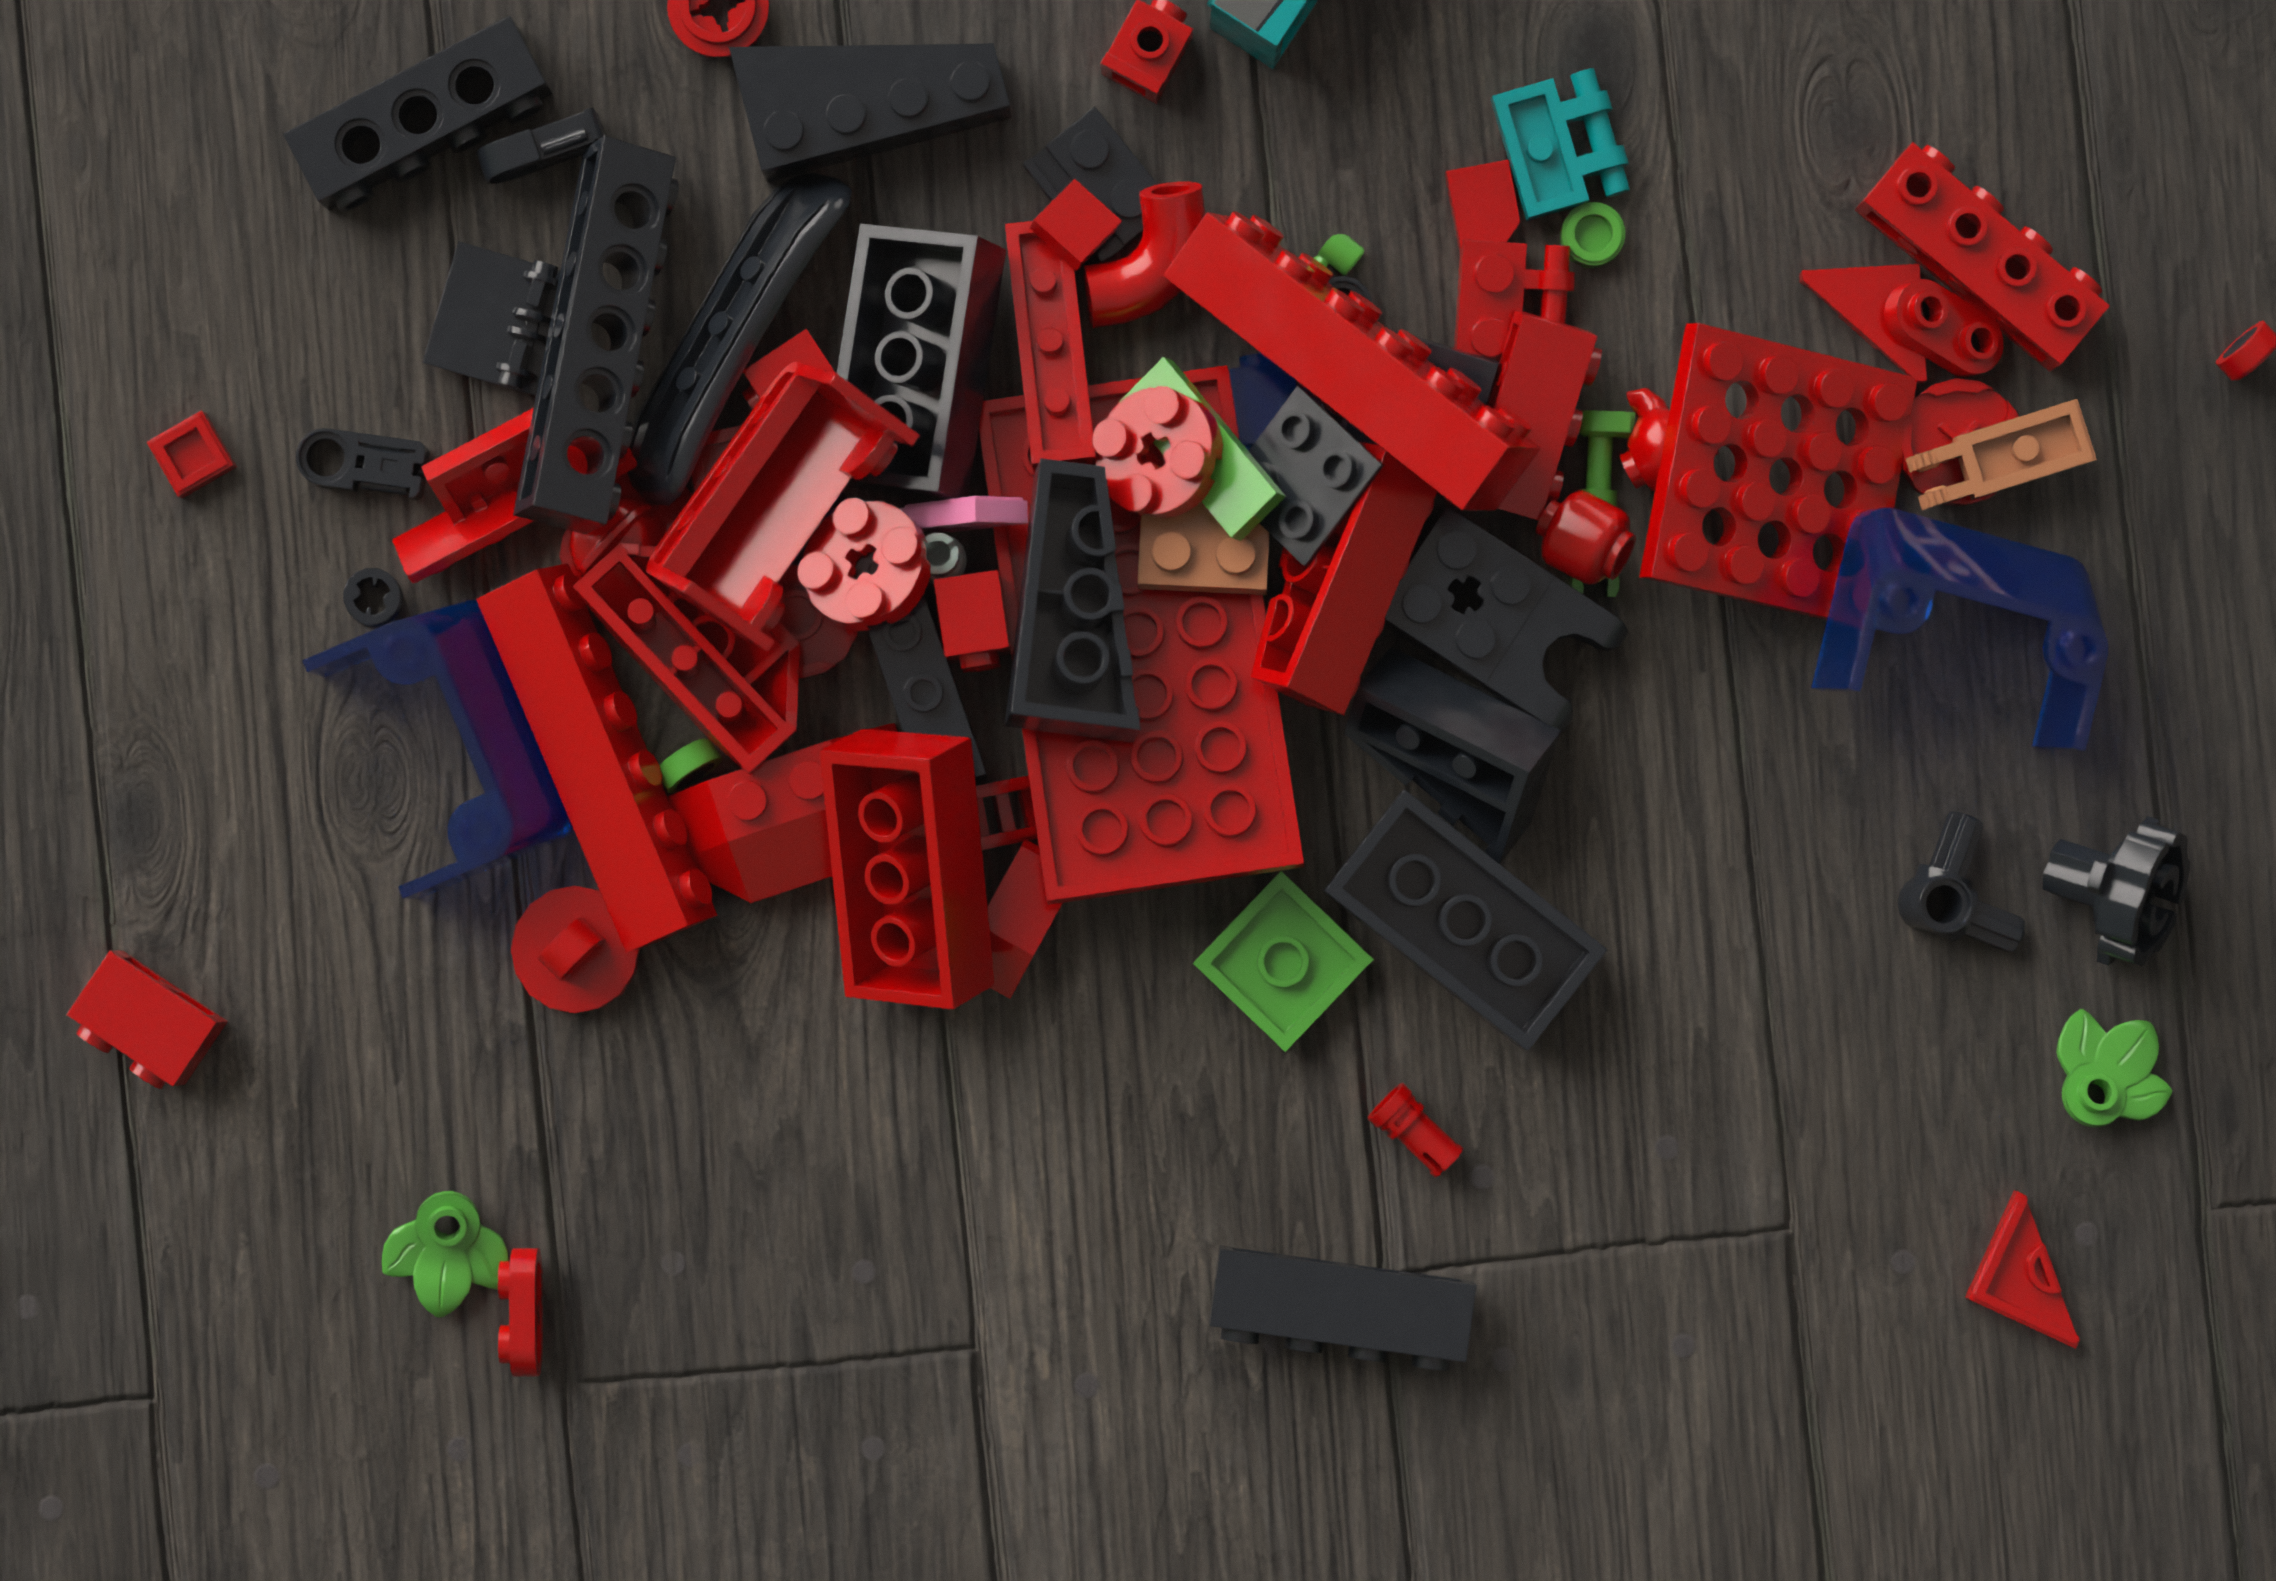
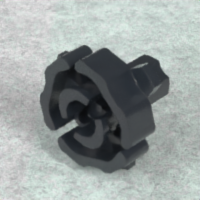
(2124, 887)

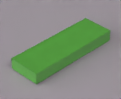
(1241, 489)

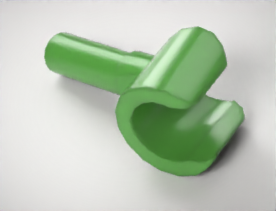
(1340, 253)

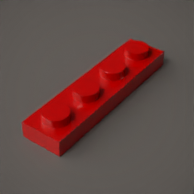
(1050, 350)

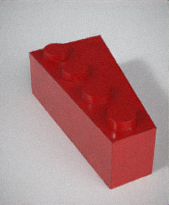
(1337, 606)

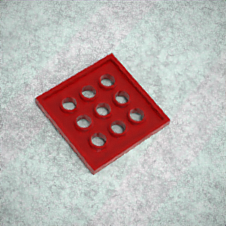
(1702, 424)

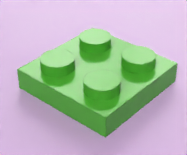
(1283, 961)

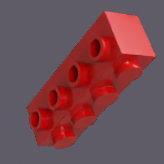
(1983, 256)

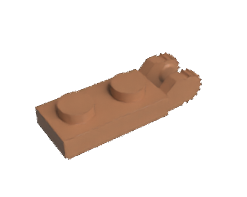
(2010, 453)

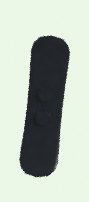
(727, 331)

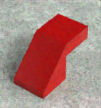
(1018, 918)

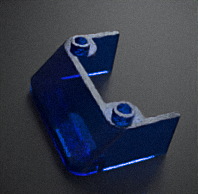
(1890, 583)
(520, 798)

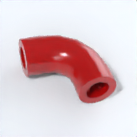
(1136, 284)

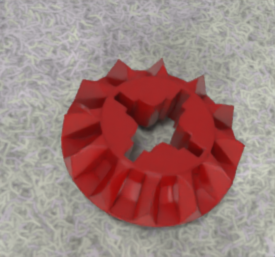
(706, 36)

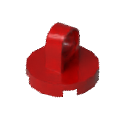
(571, 951)

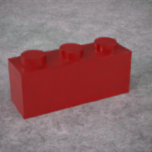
(1541, 384)

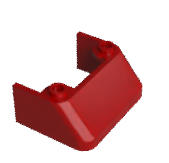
(771, 495)

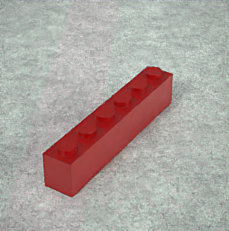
(597, 757)

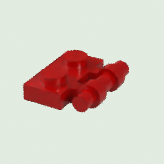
(1494, 285)

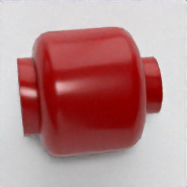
(1586, 537)

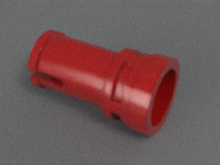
(1407, 1122)

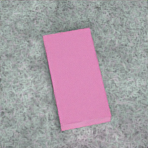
(968, 513)

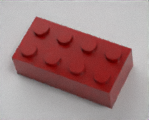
(907, 867)

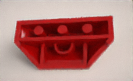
(718, 679)
(761, 828)

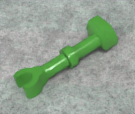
(1601, 429)

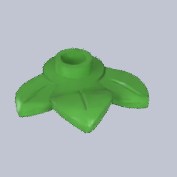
(2116, 1063)
(442, 1262)

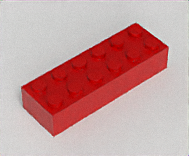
(1354, 361)

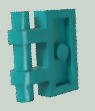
(1541, 146)

